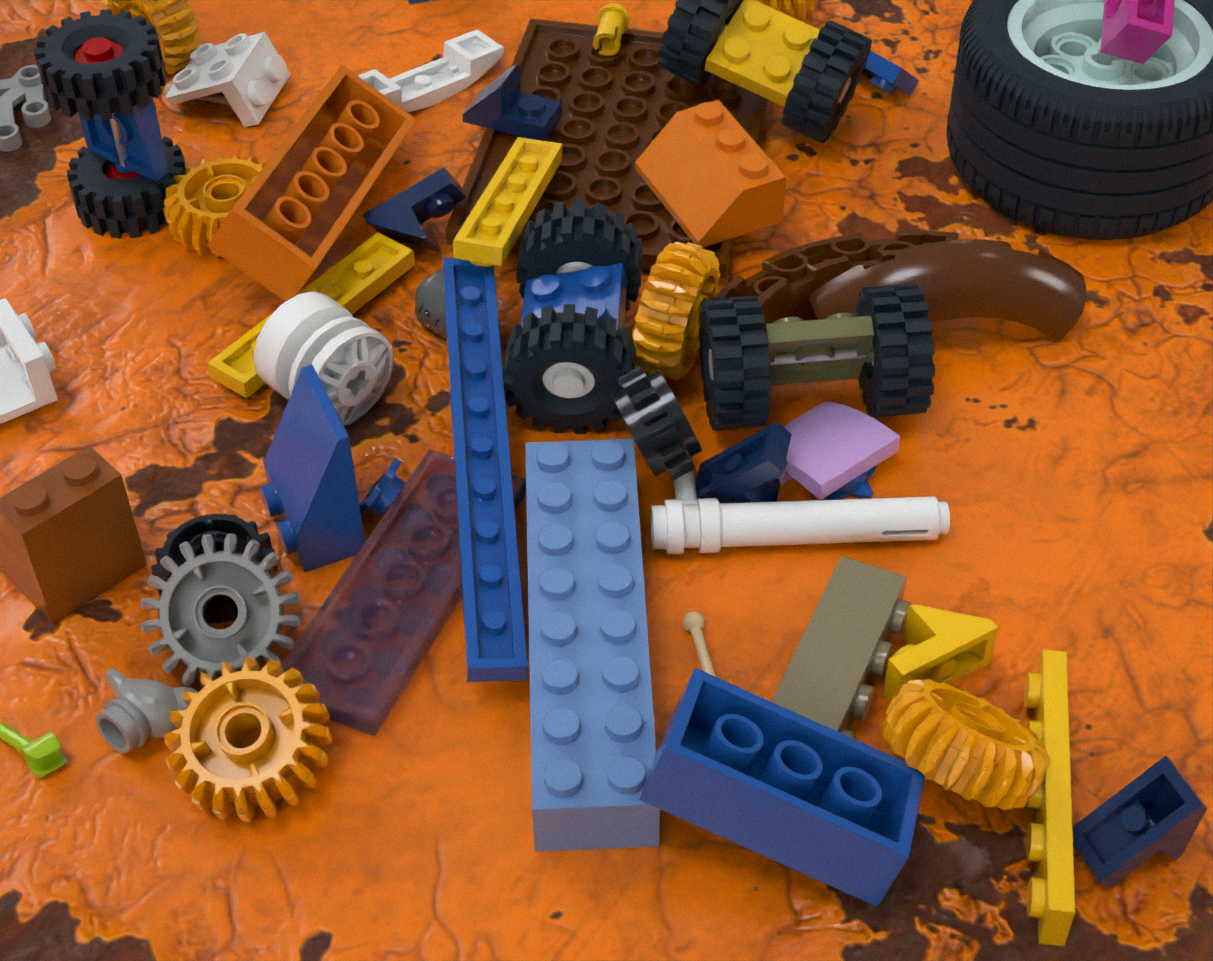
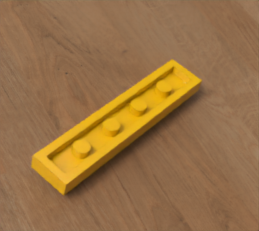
(507, 202)
(349, 283)
(1051, 837)

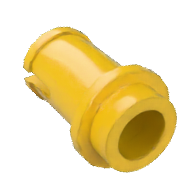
(611, 23)

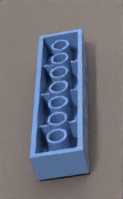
(588, 648)

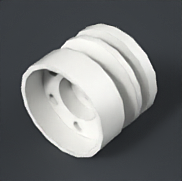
(343, 350)

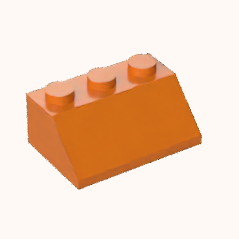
(712, 176)

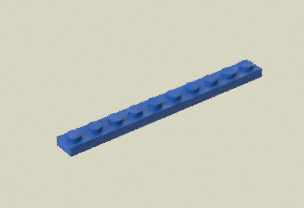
(483, 478)

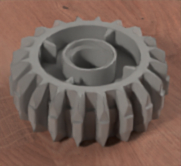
(204, 578)

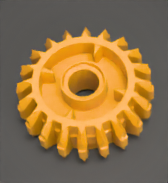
(173, 24)
(204, 199)
(670, 309)
(965, 744)
(268, 769)

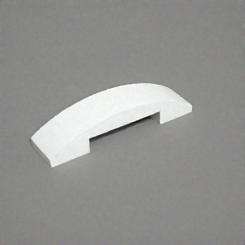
(463, 63)

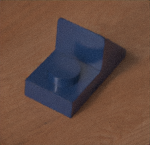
(508, 110)
(407, 213)
(746, 469)
(1138, 821)

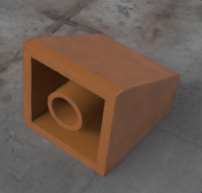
(69, 534)

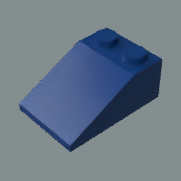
(313, 479)

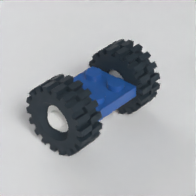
(572, 340)

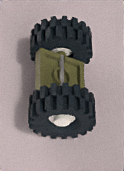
(881, 347)

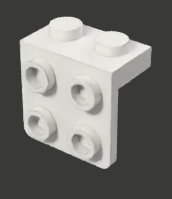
(242, 69)
(23, 366)

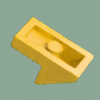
(939, 647)

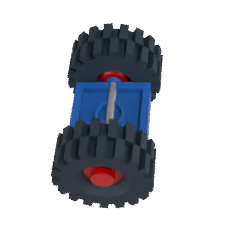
(109, 74)

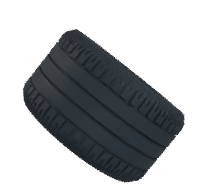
(1080, 134)

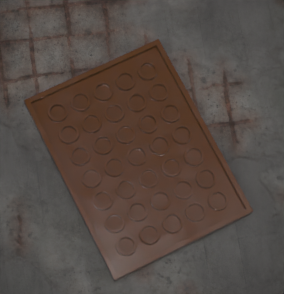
(607, 122)

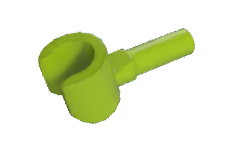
(40, 755)

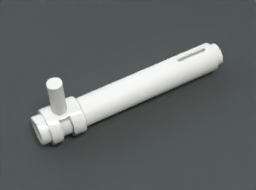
(713, 525)

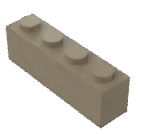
(845, 646)

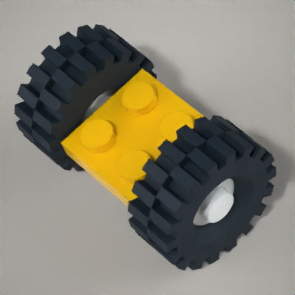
(769, 55)

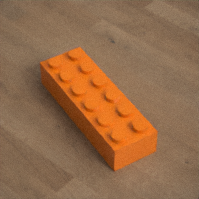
(312, 184)

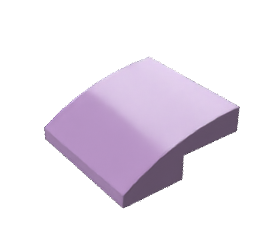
(835, 447)

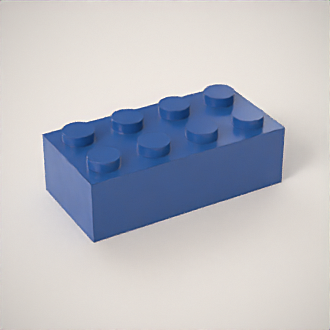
(786, 787)

